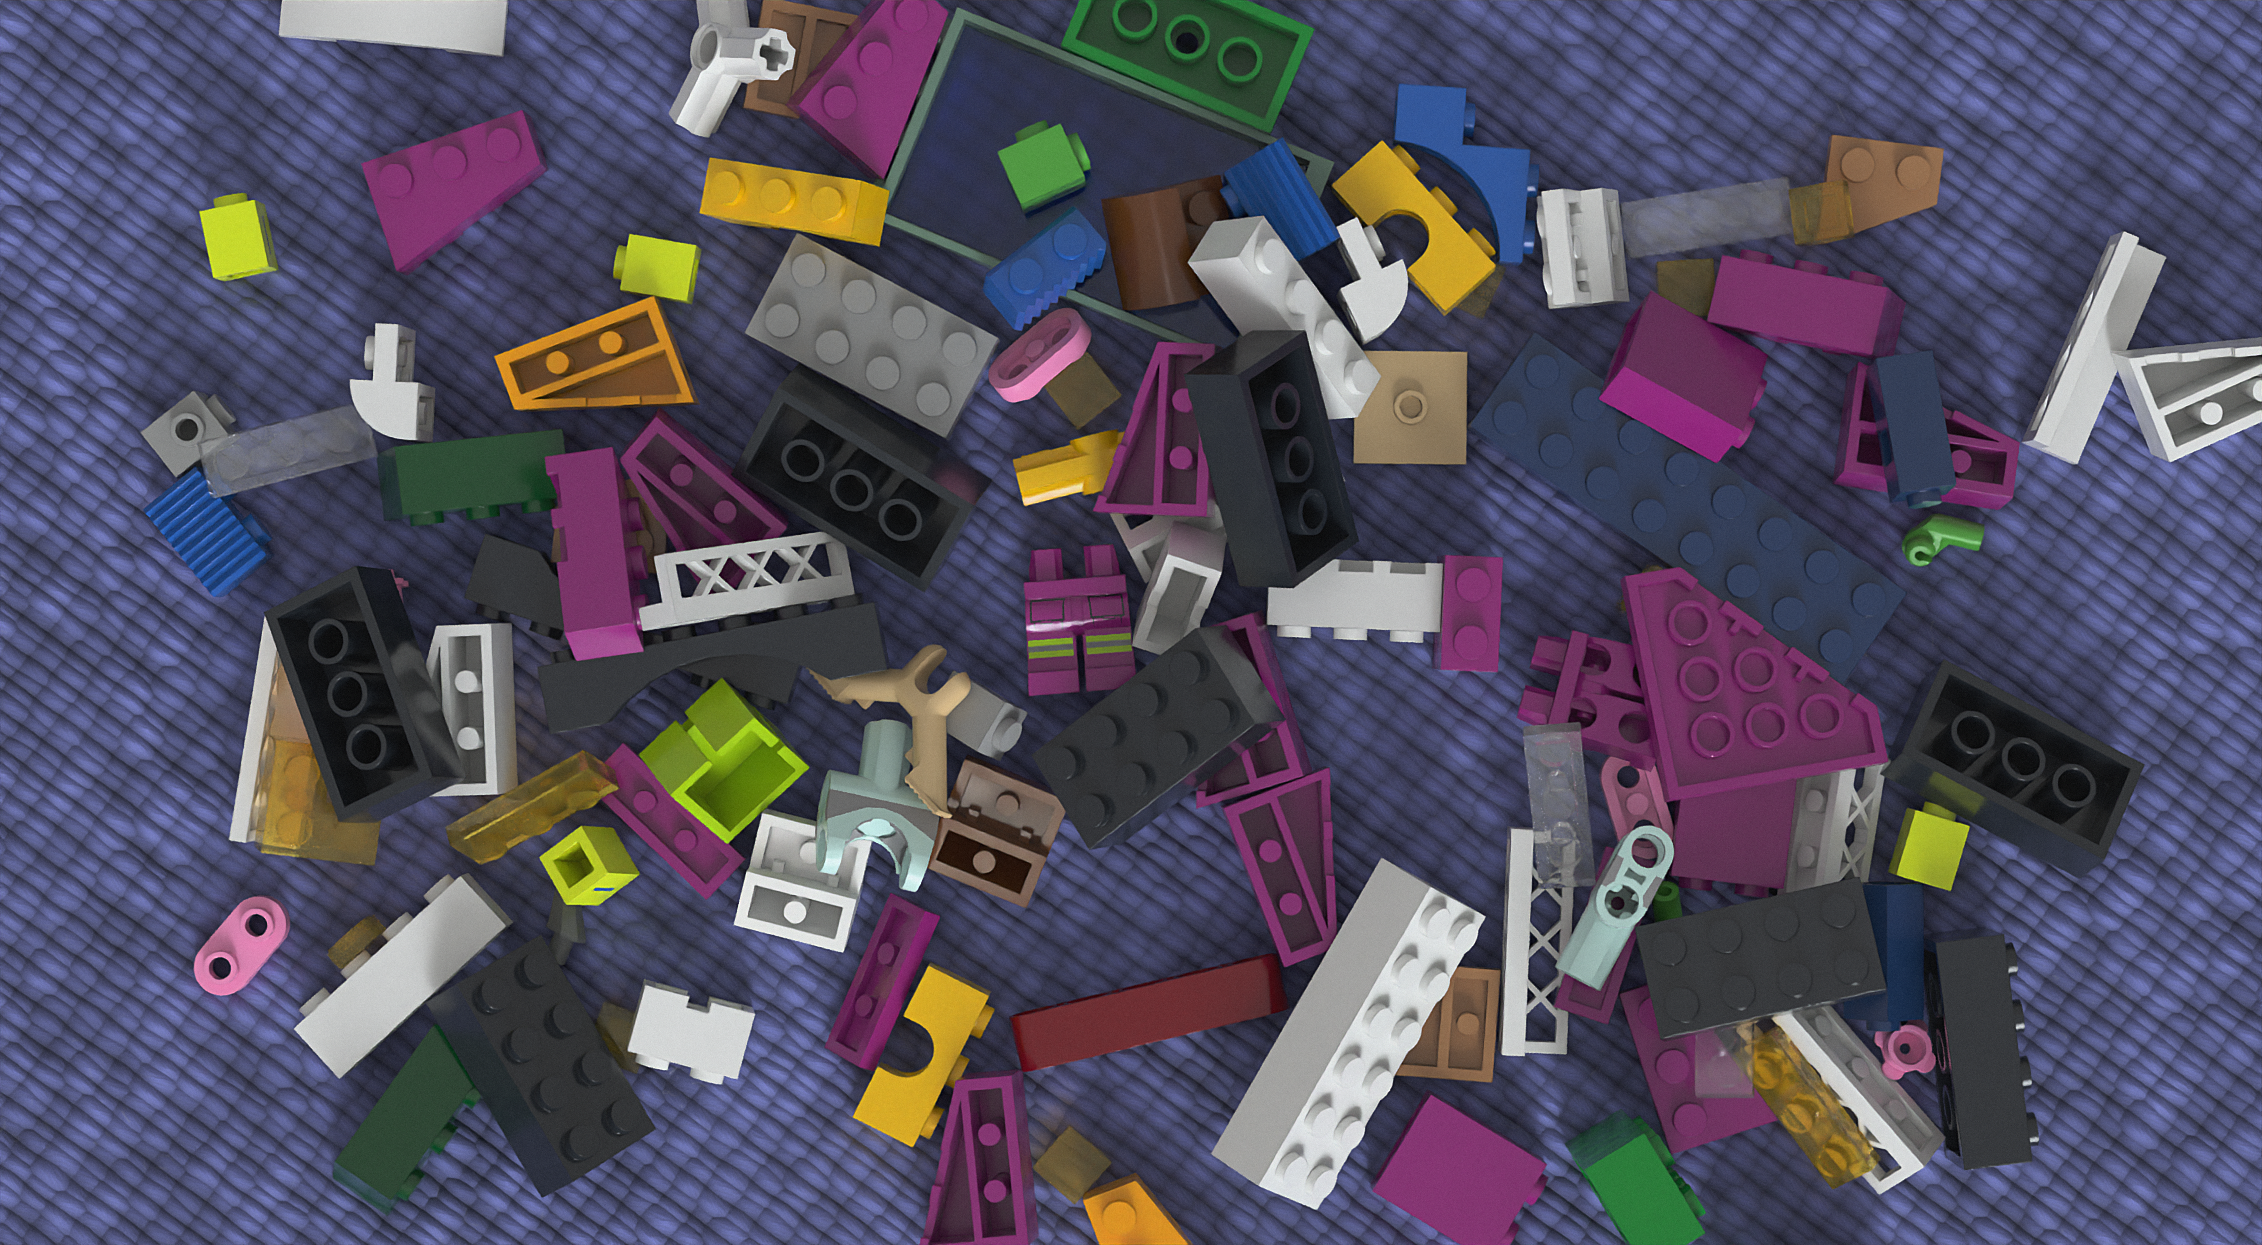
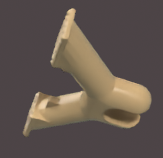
(927, 711)

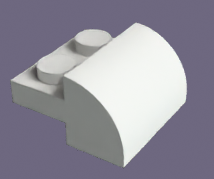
(1582, 248)
(1376, 293)
(392, 399)
(788, 893)

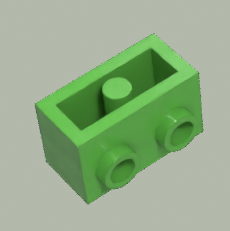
(1044, 164)

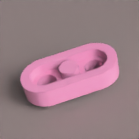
(1040, 355)
(1635, 803)
(241, 946)

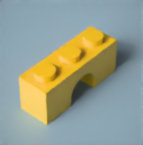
(1385, 187)
(794, 201)
(905, 1101)

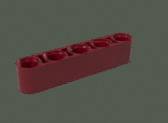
(1149, 1012)

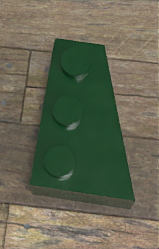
(468, 476)
(407, 1125)

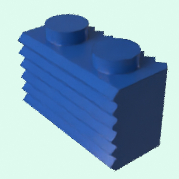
(1277, 188)
(1045, 268)
(210, 533)

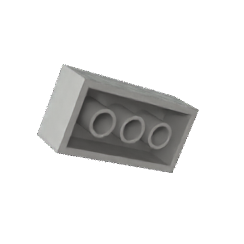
(872, 336)

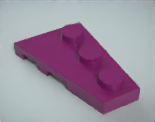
(1671, 1083)

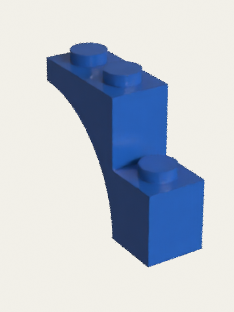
(1434, 123)

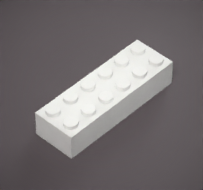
(1348, 1035)

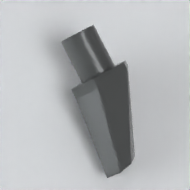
(568, 927)

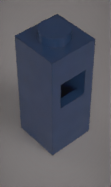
(1911, 428)
(1898, 930)

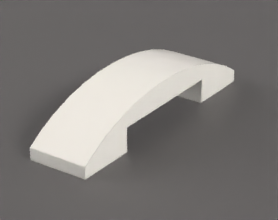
(450, 25)

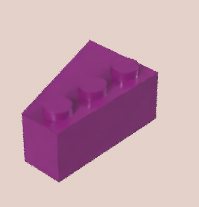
(870, 81)
(450, 183)
(1806, 306)
(1161, 455)
(1980, 455)
(696, 493)
(598, 554)
(1281, 752)
(1288, 858)
(984, 1166)

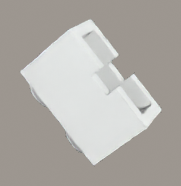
(1179, 587)
(689, 1034)

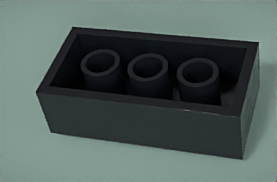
(1272, 458)
(861, 477)
(364, 695)
(1158, 736)
(2012, 769)
(1761, 959)
(1977, 1048)
(541, 1066)

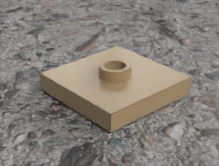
(1414, 410)

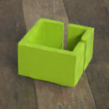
(724, 761)

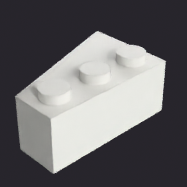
(2193, 392)
(1359, 598)
(476, 694)

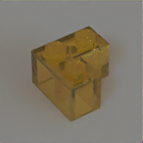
(299, 817)

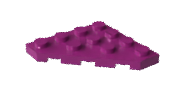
(1733, 700)

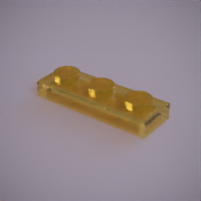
(532, 807)
(1810, 1110)

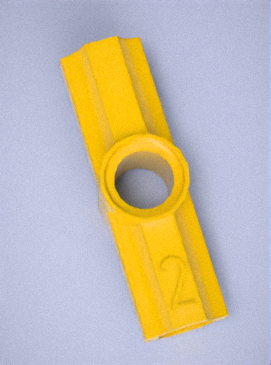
(1067, 469)

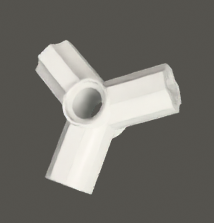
(721, 58)

